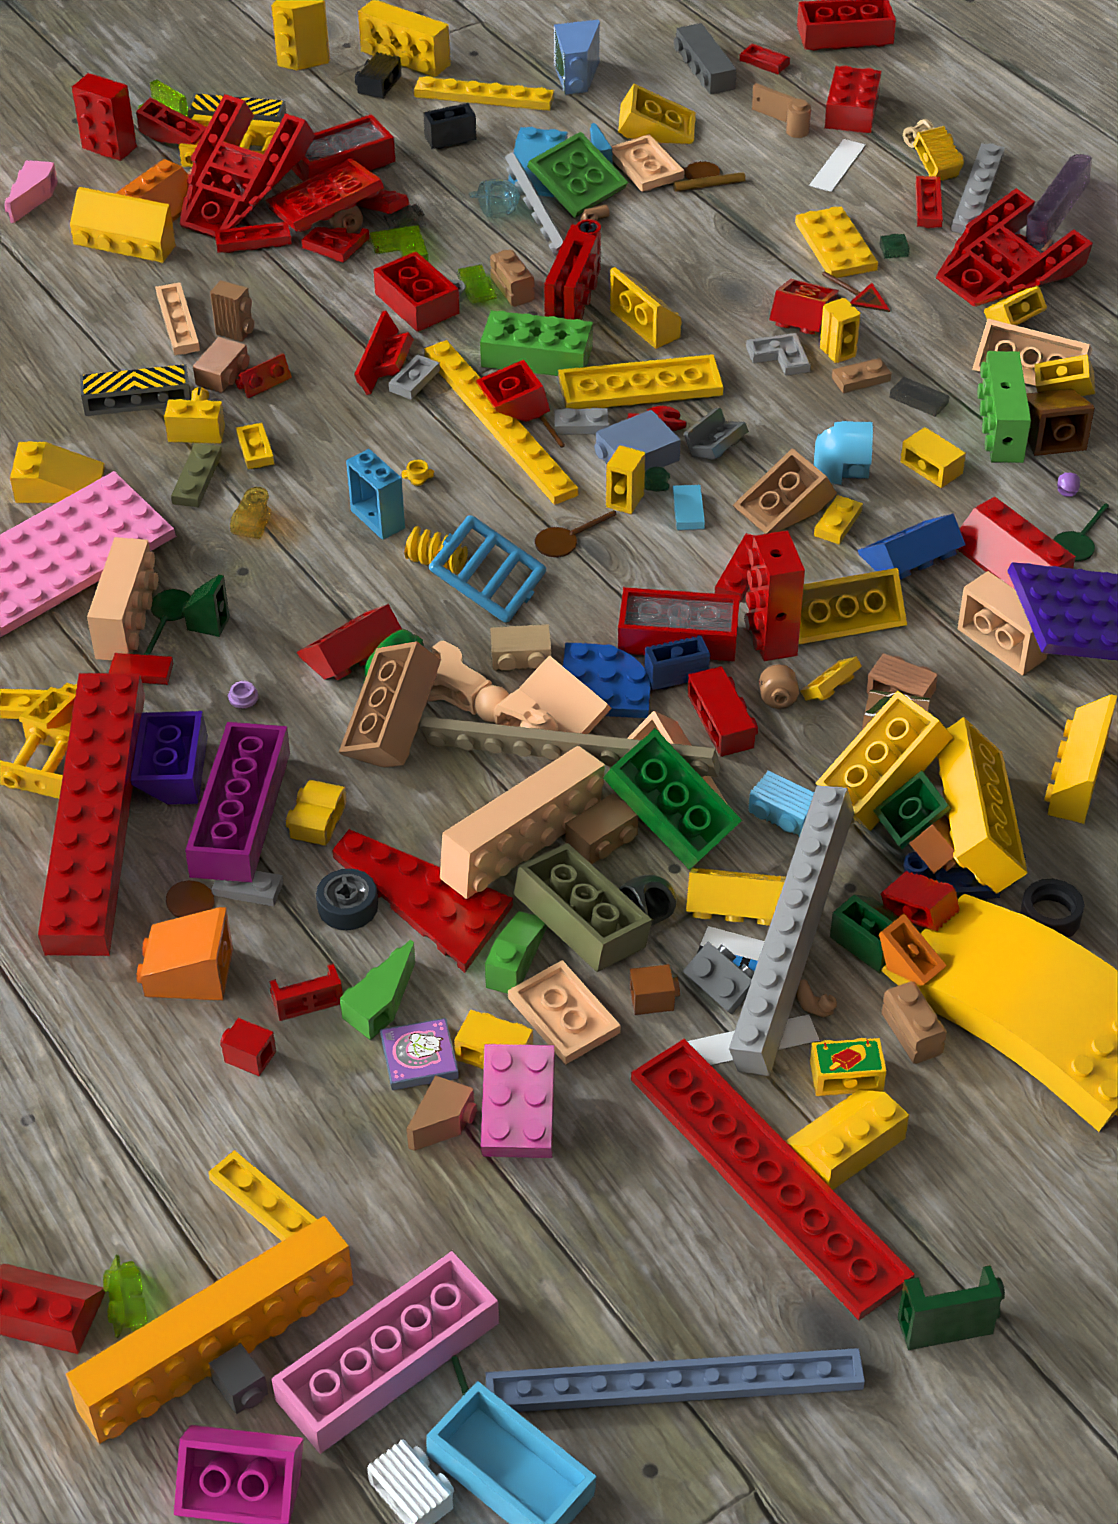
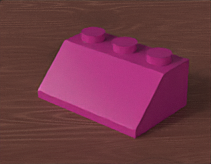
(237, 1475)

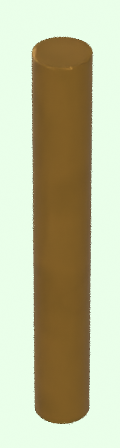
(709, 181)

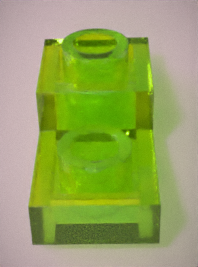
(478, 285)

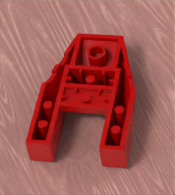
(233, 180)
(996, 263)

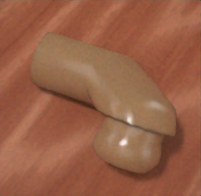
(595, 213)
(818, 1006)

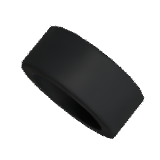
(1056, 891)

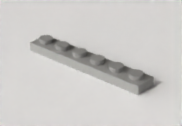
(978, 185)
(534, 202)

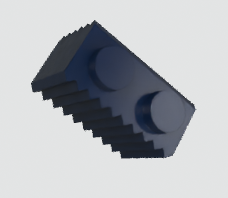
(672, 662)

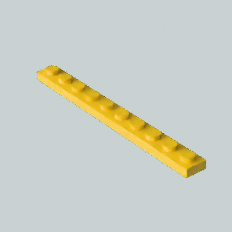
(506, 429)

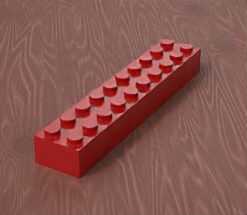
(92, 816)

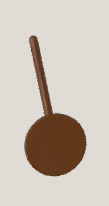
(700, 170)
(561, 541)
(189, 898)

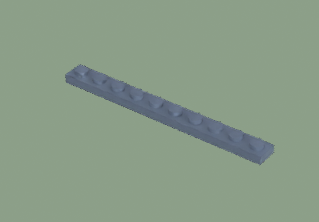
(678, 1380)

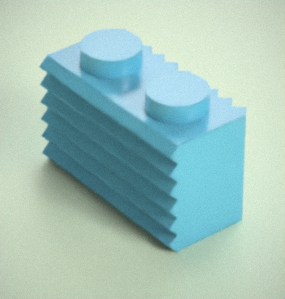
(780, 802)

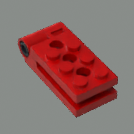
(574, 271)

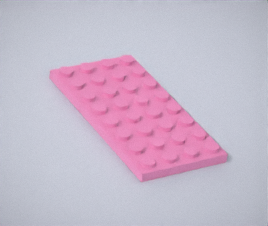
(68, 547)

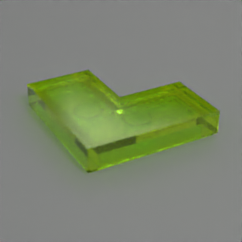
(400, 239)

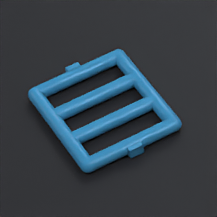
(484, 598)

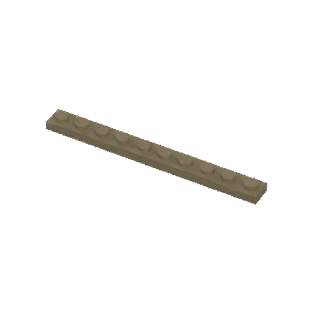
(549, 743)

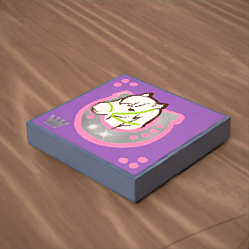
(418, 1053)

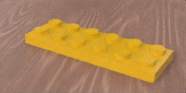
(640, 382)

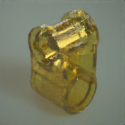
(252, 514)

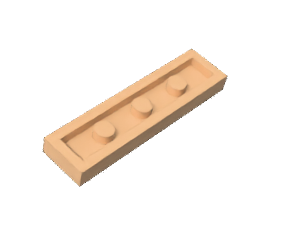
(177, 319)

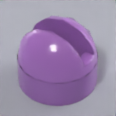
(1068, 484)

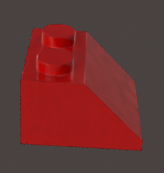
(515, 392)

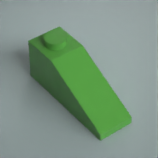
(513, 952)

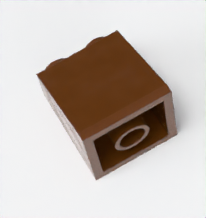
(1059, 421)

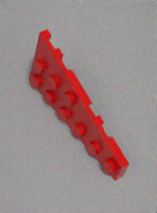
(424, 900)

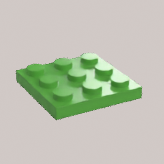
(577, 174)

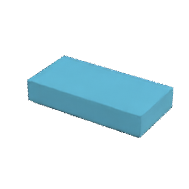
(688, 507)

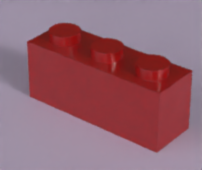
(722, 711)

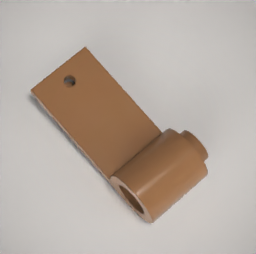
(784, 108)

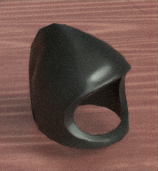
(652, 895)

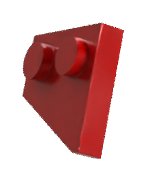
(334, 242)

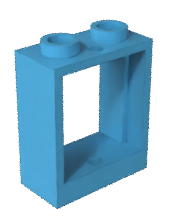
(377, 492)

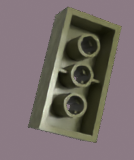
(582, 907)

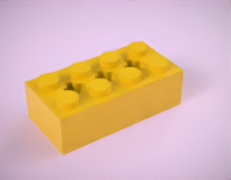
(413, 37)

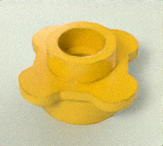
(417, 472)

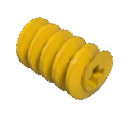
(425, 549)

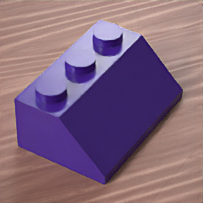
(170, 756)

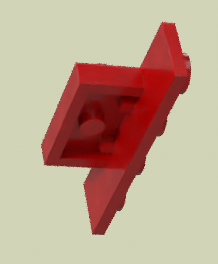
(383, 354)

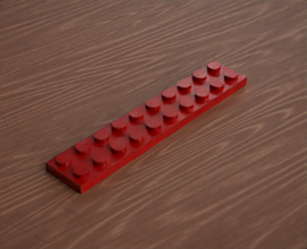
(773, 1179)

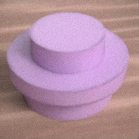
(243, 694)

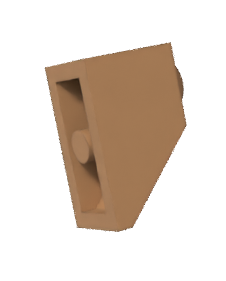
(441, 1113)

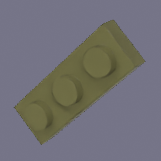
(196, 475)

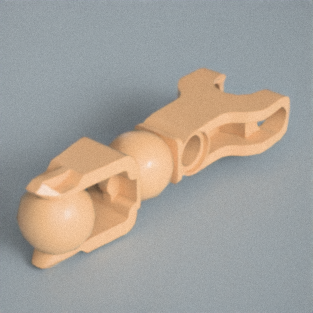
(476, 694)

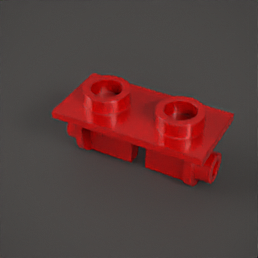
(264, 376)

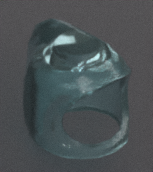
(497, 197)

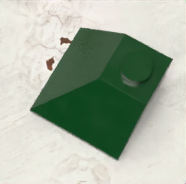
(912, 809)

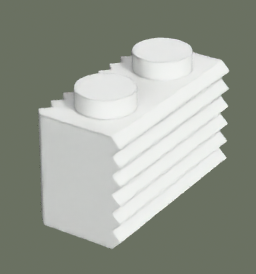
(410, 1485)

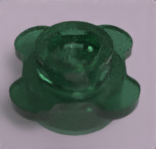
(656, 479)

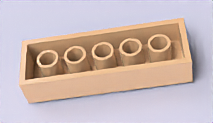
(519, 822)

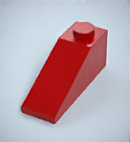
(167, 125)

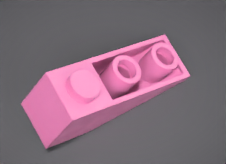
(33, 187)

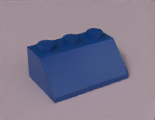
(915, 546)

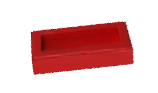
(764, 59)
(152, 668)

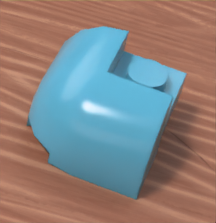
(845, 450)

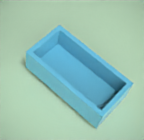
(509, 1462)

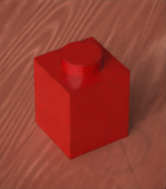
(248, 1046)

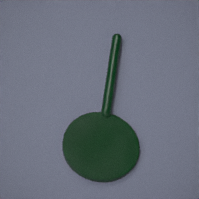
(1078, 542)
(166, 607)

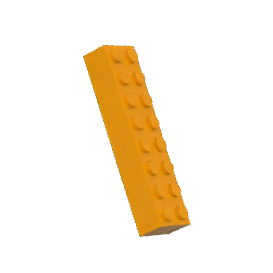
(242, 1307)

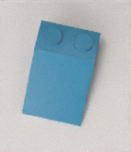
(532, 143)

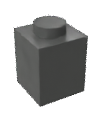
(238, 1379)

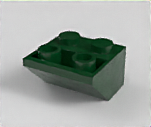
(858, 926)

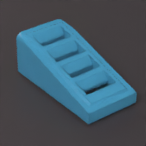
(600, 142)

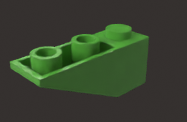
(377, 997)

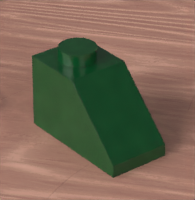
(208, 608)

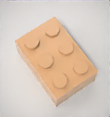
(998, 623)

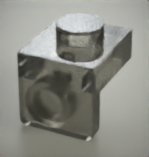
(405, 216)

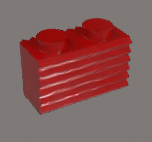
(921, 900)

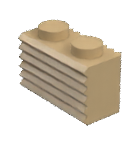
(519, 646)

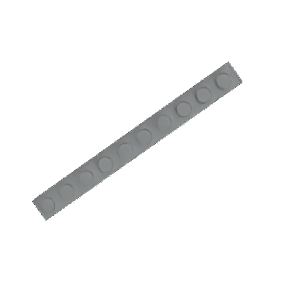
(791, 931)

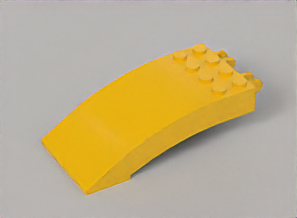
(1031, 1000)

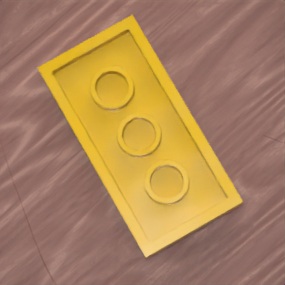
(836, 242)

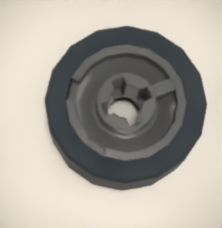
(347, 899)

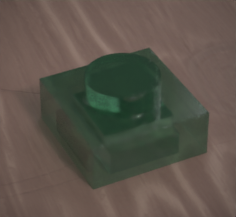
(894, 246)

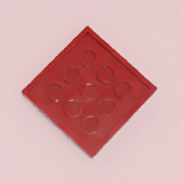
(324, 195)

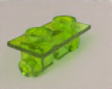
(121, 1283)

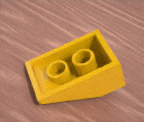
(653, 115)
(50, 472)

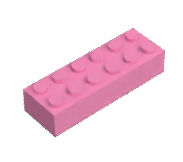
(385, 1351)

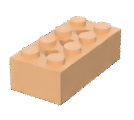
(122, 598)

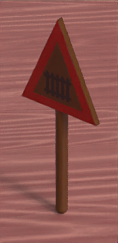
(867, 298)

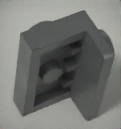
(713, 435)
(720, 976)

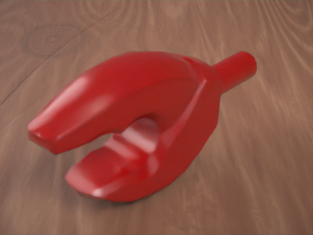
(668, 416)

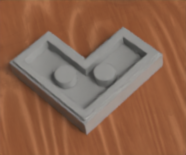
(784, 348)

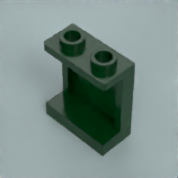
(951, 1314)

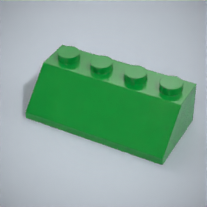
(672, 798)

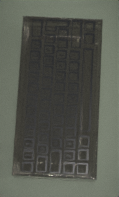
(919, 396)

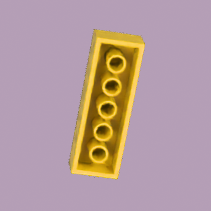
(982, 808)

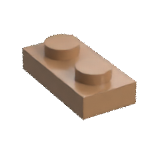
(861, 375)

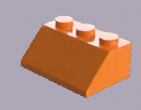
(161, 183)

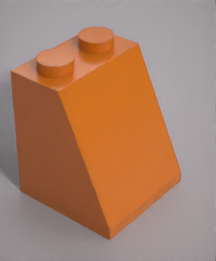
(187, 957)

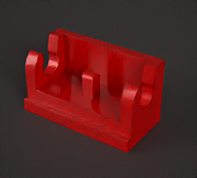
(307, 995)

